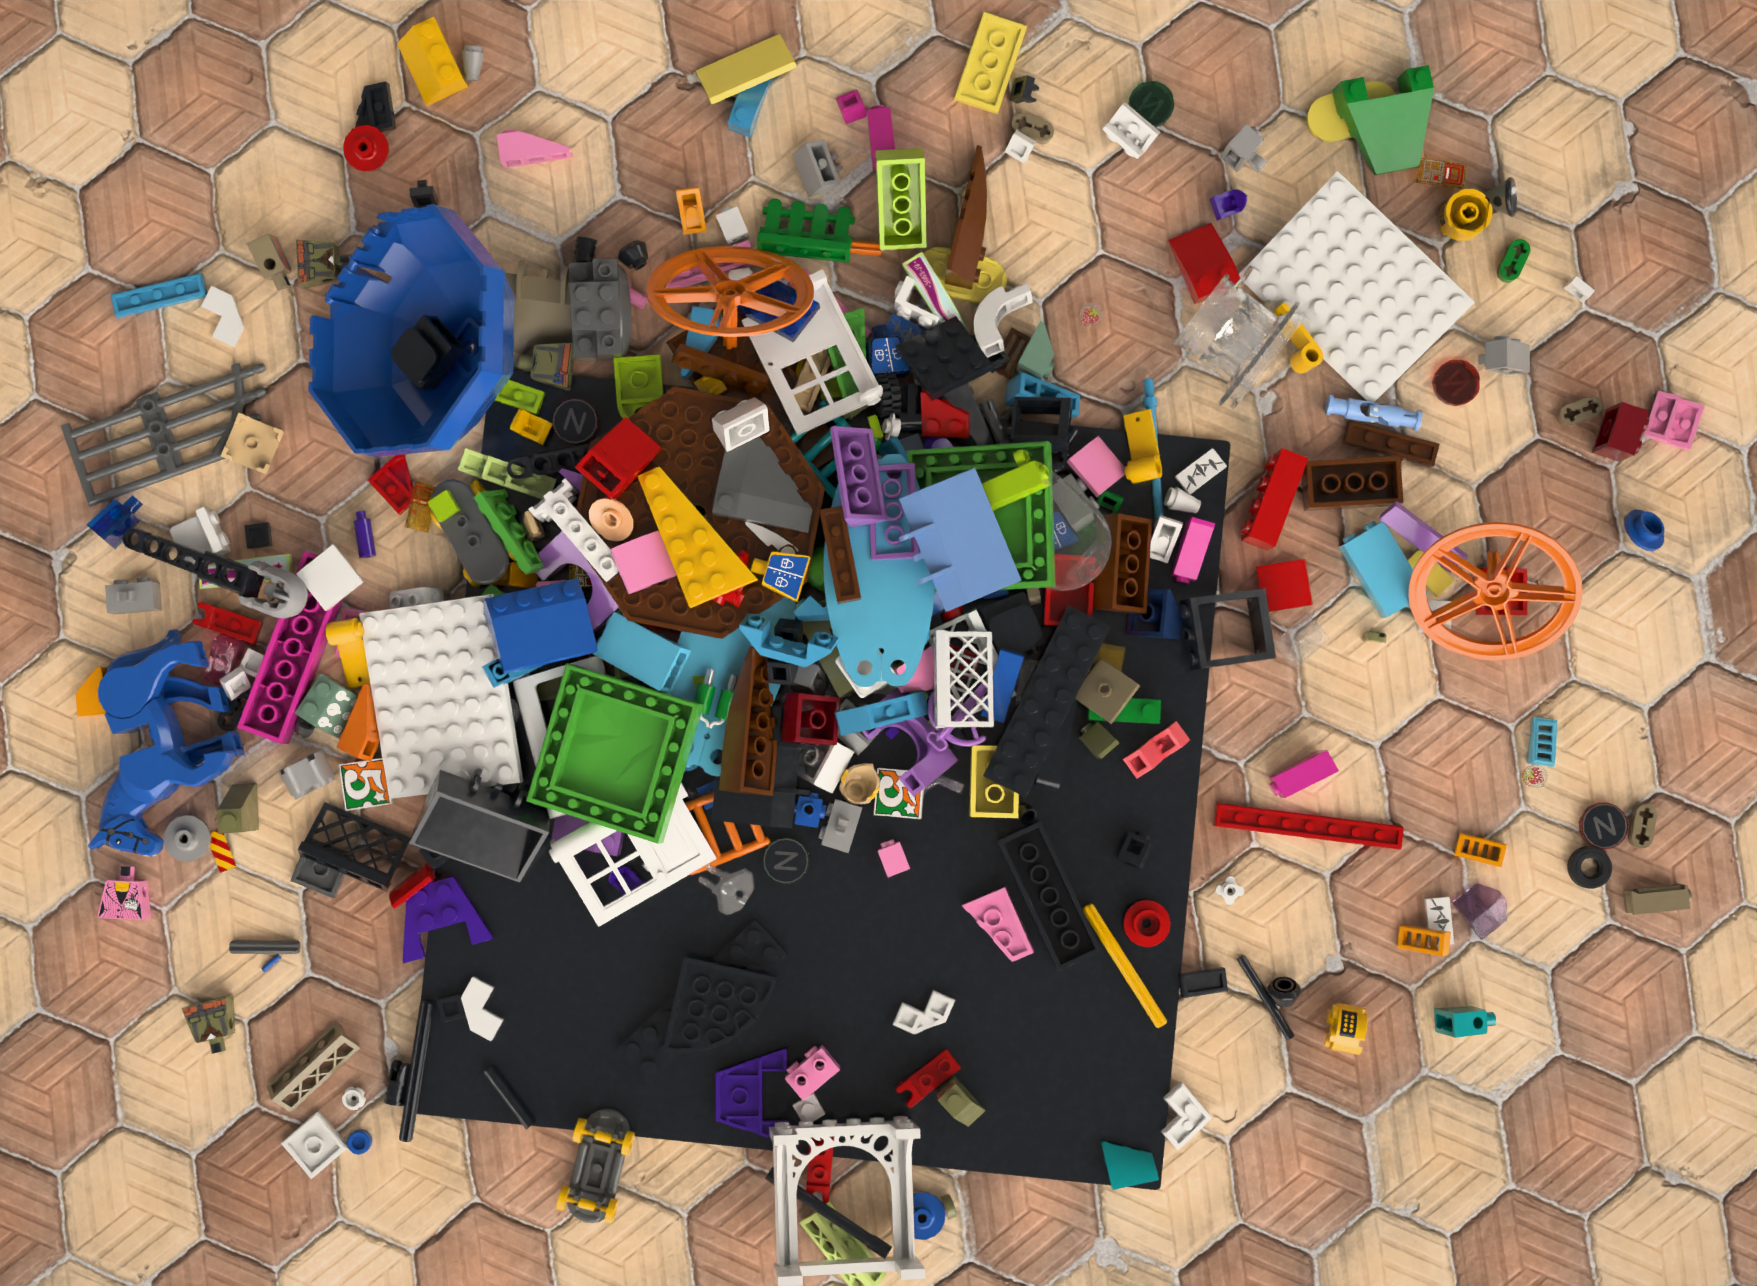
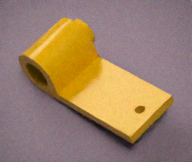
(1308, 353)
(1143, 447)
(349, 638)

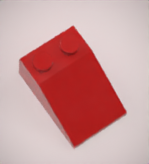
(1203, 261)

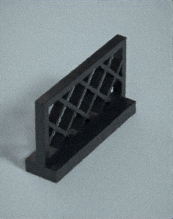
(344, 864)

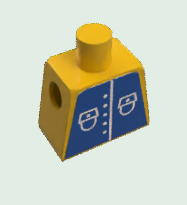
(783, 573)

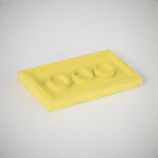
(990, 63)
(746, 69)

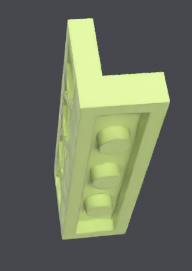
(844, 1247)

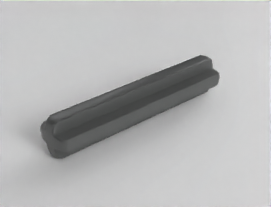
(264, 947)

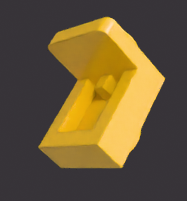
(530, 426)

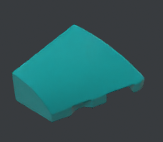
(1128, 1166)

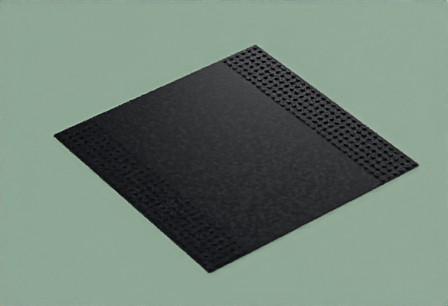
(1038, 1047)

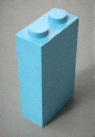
(1379, 567)
(642, 652)

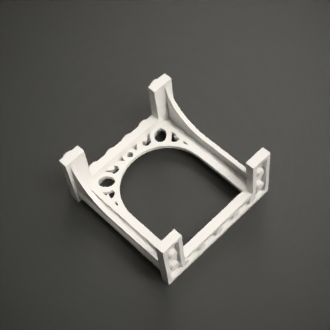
(900, 1138)

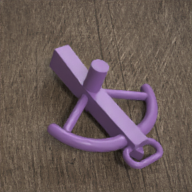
(944, 733)

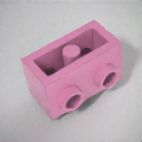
(814, 1074)

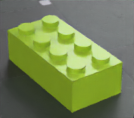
(901, 198)

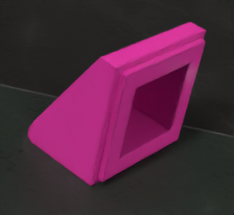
(851, 106)

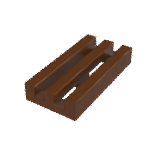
(1001, 371)

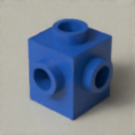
(809, 819)

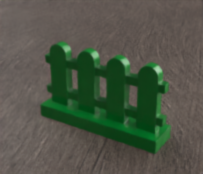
(806, 244)

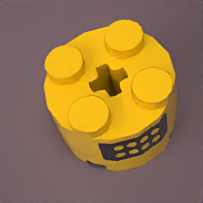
(1476, 208)
(1346, 1029)

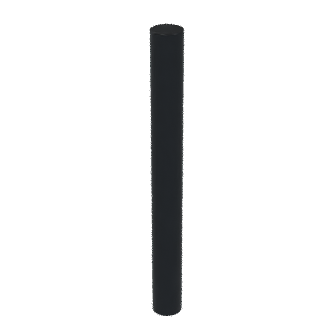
(1265, 997)

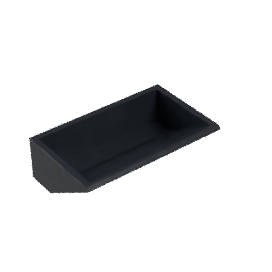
(764, 809)
(481, 825)

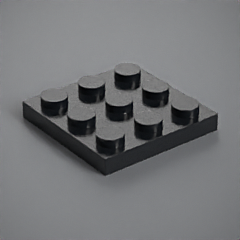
(944, 358)

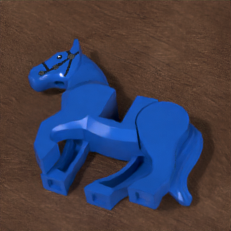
(139, 697)

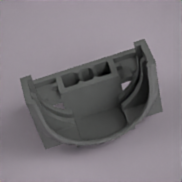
(600, 309)

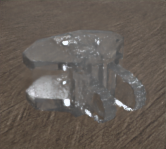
(728, 886)

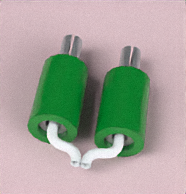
(705, 696)

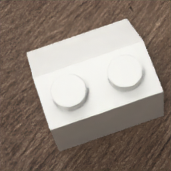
(741, 423)
(824, 764)

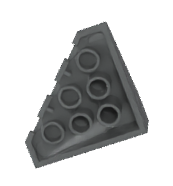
(758, 490)

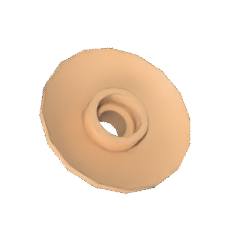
(611, 519)

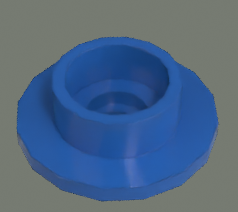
(1644, 529)
(933, 1209)

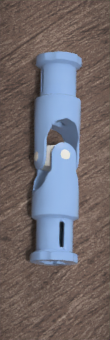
(1383, 414)

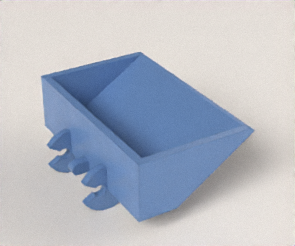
(959, 540)

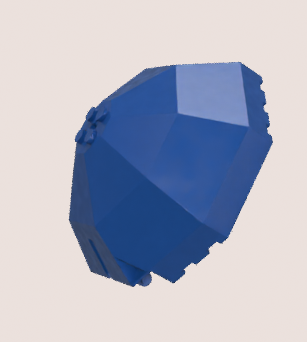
(434, 272)

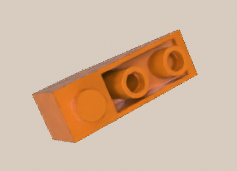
(361, 731)

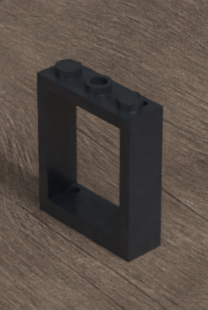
(1259, 622)

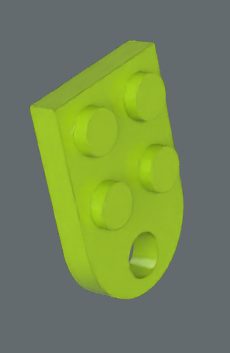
(637, 382)

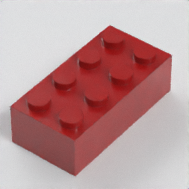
(1274, 499)

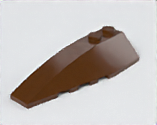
(970, 229)
(748, 740)

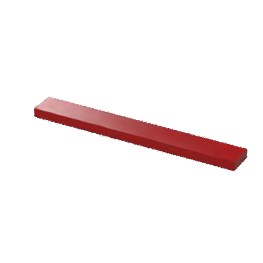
(1308, 826)

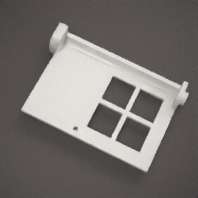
(822, 332)
(668, 862)

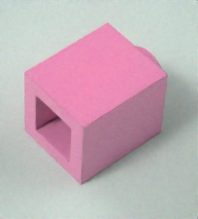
(893, 857)

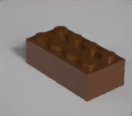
(1352, 483)
(1125, 578)

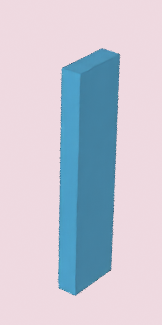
(159, 295)

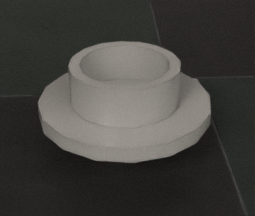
(198, 838)

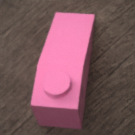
(523, 149)

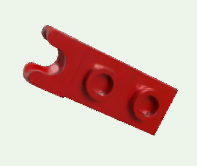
(229, 623)
(928, 1077)
(820, 1171)

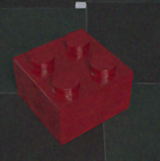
(1621, 431)
(810, 719)

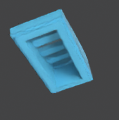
(1551, 742)

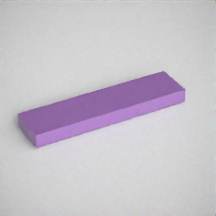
(1414, 529)

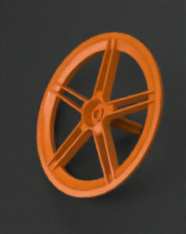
(730, 292)
(1495, 591)

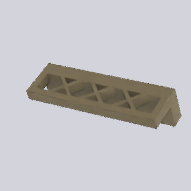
(307, 1065)

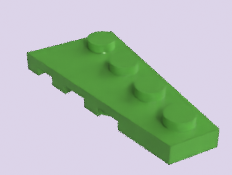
(856, 322)
(512, 533)

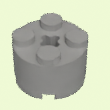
(306, 773)

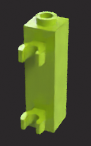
(1018, 482)

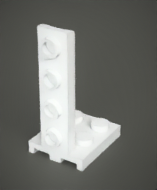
(558, 507)

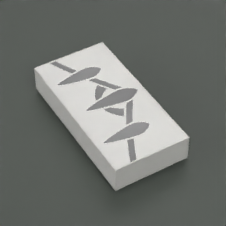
(1200, 471)
(1438, 915)

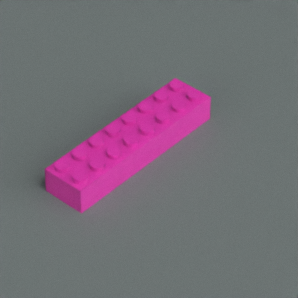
(288, 669)

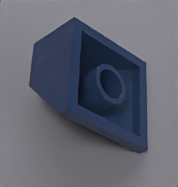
(1160, 620)

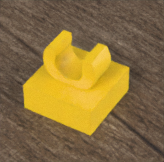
(710, 385)

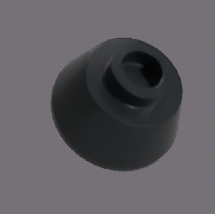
(634, 255)
(1284, 991)

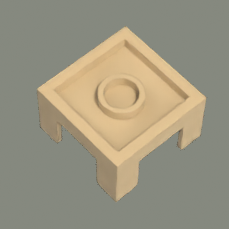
(252, 443)

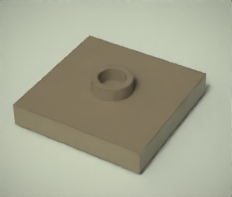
(1106, 691)

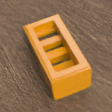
(1500, 853)
(1444, 940)

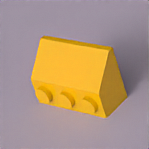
(431, 61)

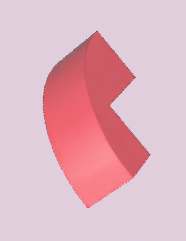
(1156, 749)

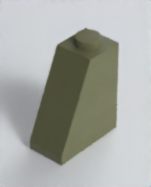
(239, 809)
(959, 1101)

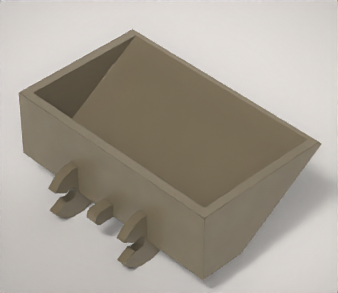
(541, 309)

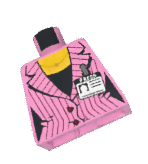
(125, 897)

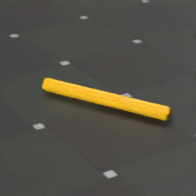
(1124, 965)

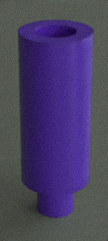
(364, 535)

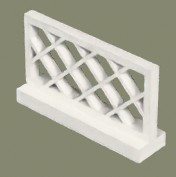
(975, 625)
(942, 675)

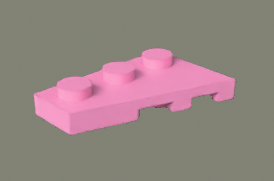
(1001, 921)

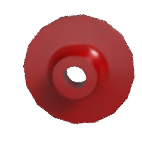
(376, 151)
(1158, 927)

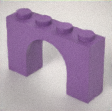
(557, 556)
(929, 761)

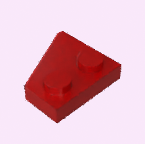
(394, 483)

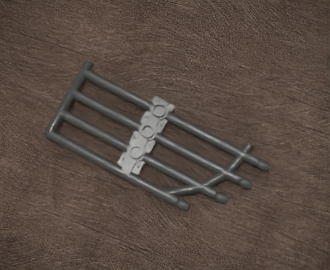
(160, 434)

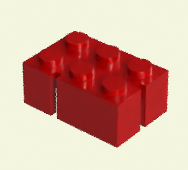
(1057, 601)

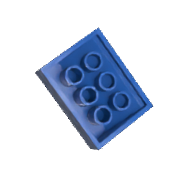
(540, 625)

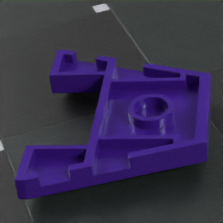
(439, 906)
(741, 1093)

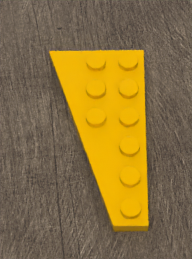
(697, 552)

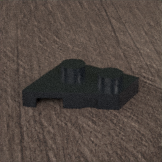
(376, 107)

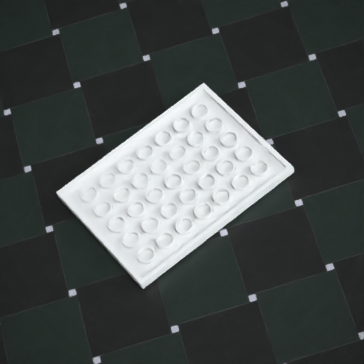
(1361, 283)
(435, 697)

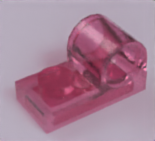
(222, 657)

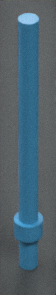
(1150, 402)

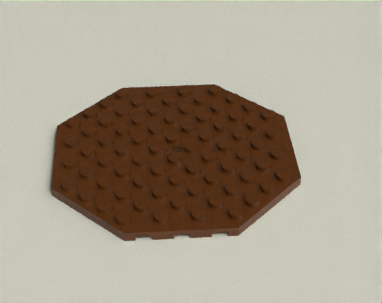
(693, 461)

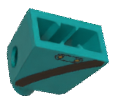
(1463, 1021)

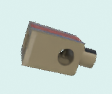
(267, 251)

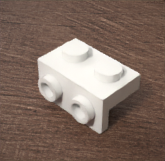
(1131, 131)

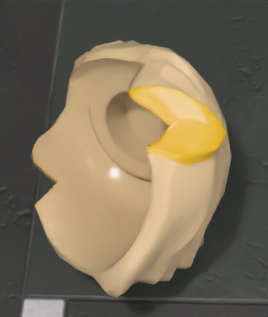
(860, 784)

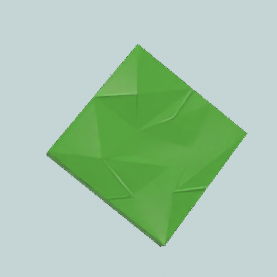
(1023, 523)
(615, 753)

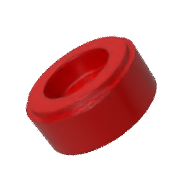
(949, 615)

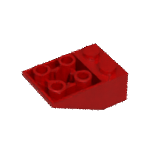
(618, 458)

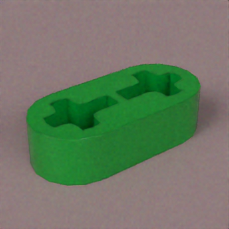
(1518, 263)

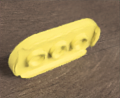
(1324, 120)
(990, 278)

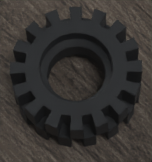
(890, 398)

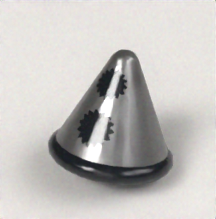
(1504, 197)

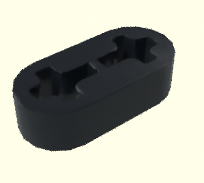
(234, 705)

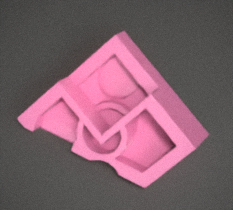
(924, 675)

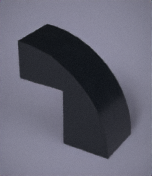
(780, 671)

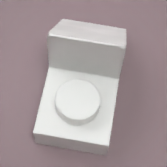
(1164, 538)

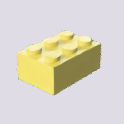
(987, 796)

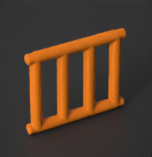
(739, 849)

